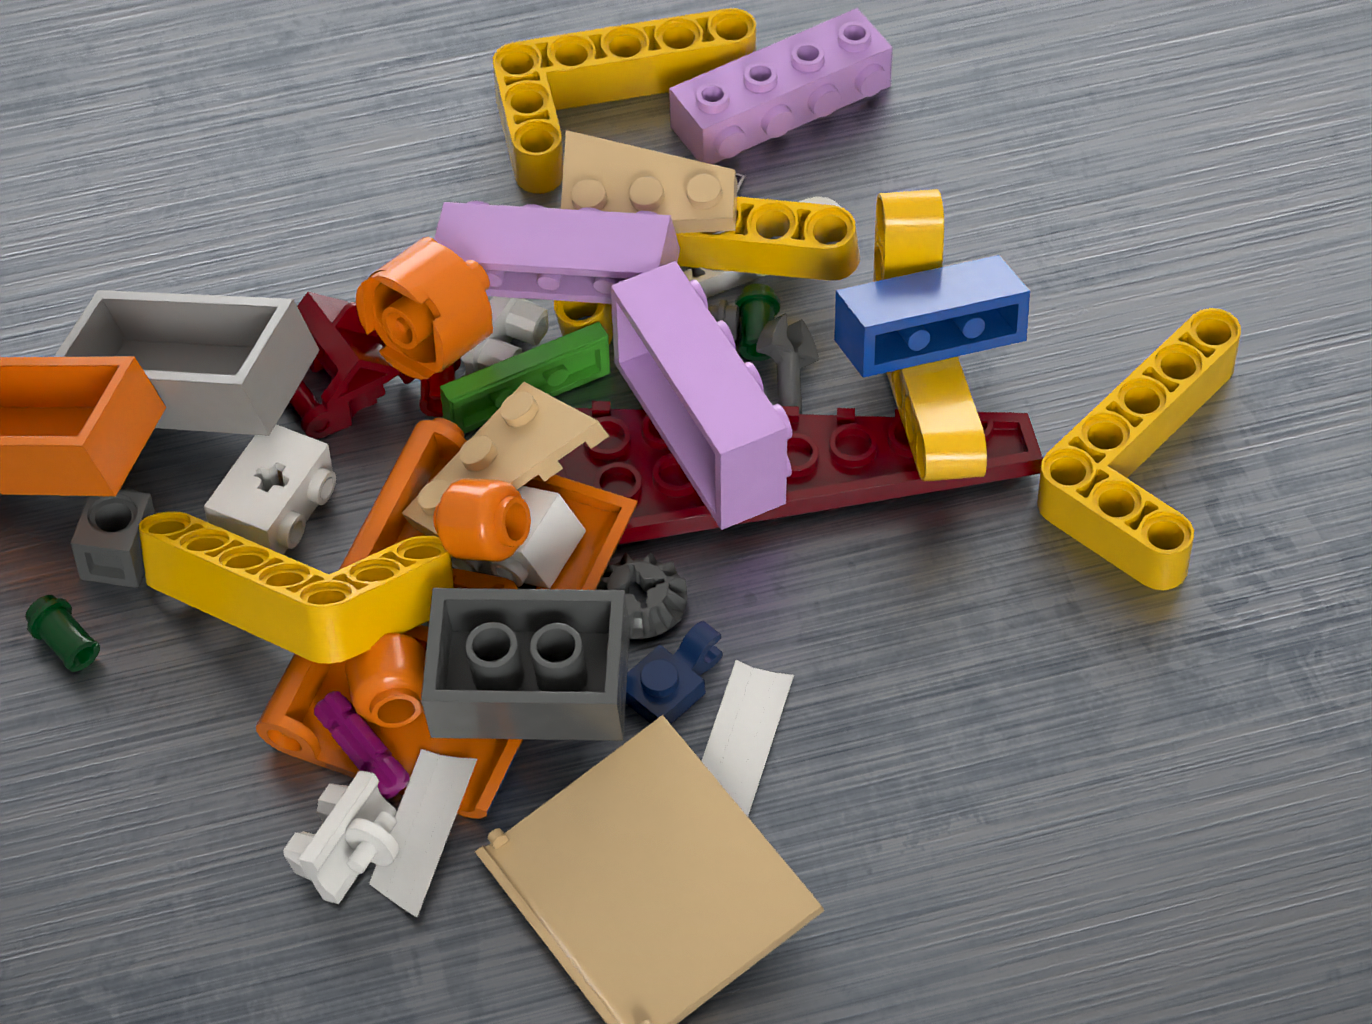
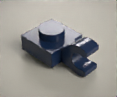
(672, 682)

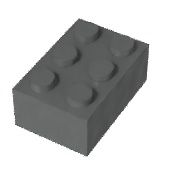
(526, 664)

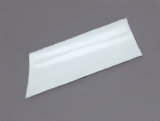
(745, 730)
(423, 827)

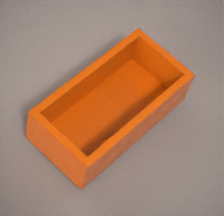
(73, 423)

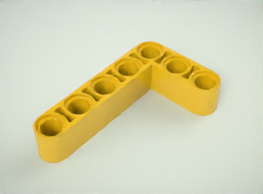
(601, 67)
(797, 253)
(935, 395)
(1087, 471)
(288, 601)

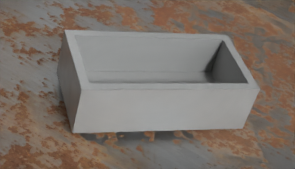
(209, 357)

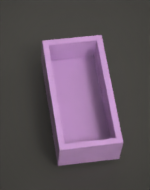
(701, 394)

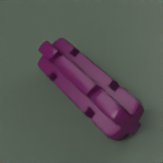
(361, 743)

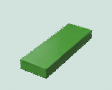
(548, 367)

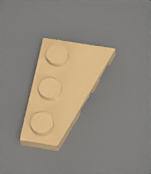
(638, 179)
(513, 447)

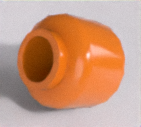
(482, 520)
(388, 680)

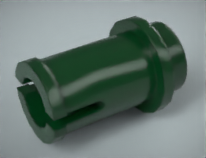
(756, 307)
(52, 621)

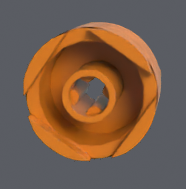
(426, 308)

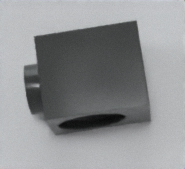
(109, 540)

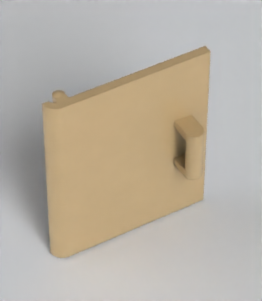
(649, 881)

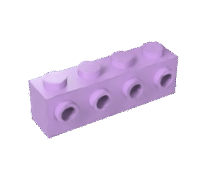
(780, 87)
(556, 251)

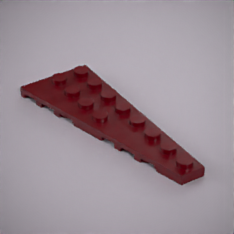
(831, 458)

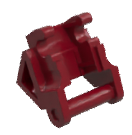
(348, 358)

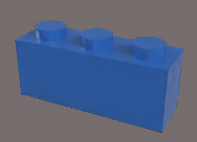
(931, 315)

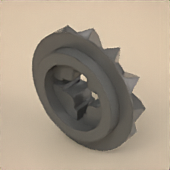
(664, 588)

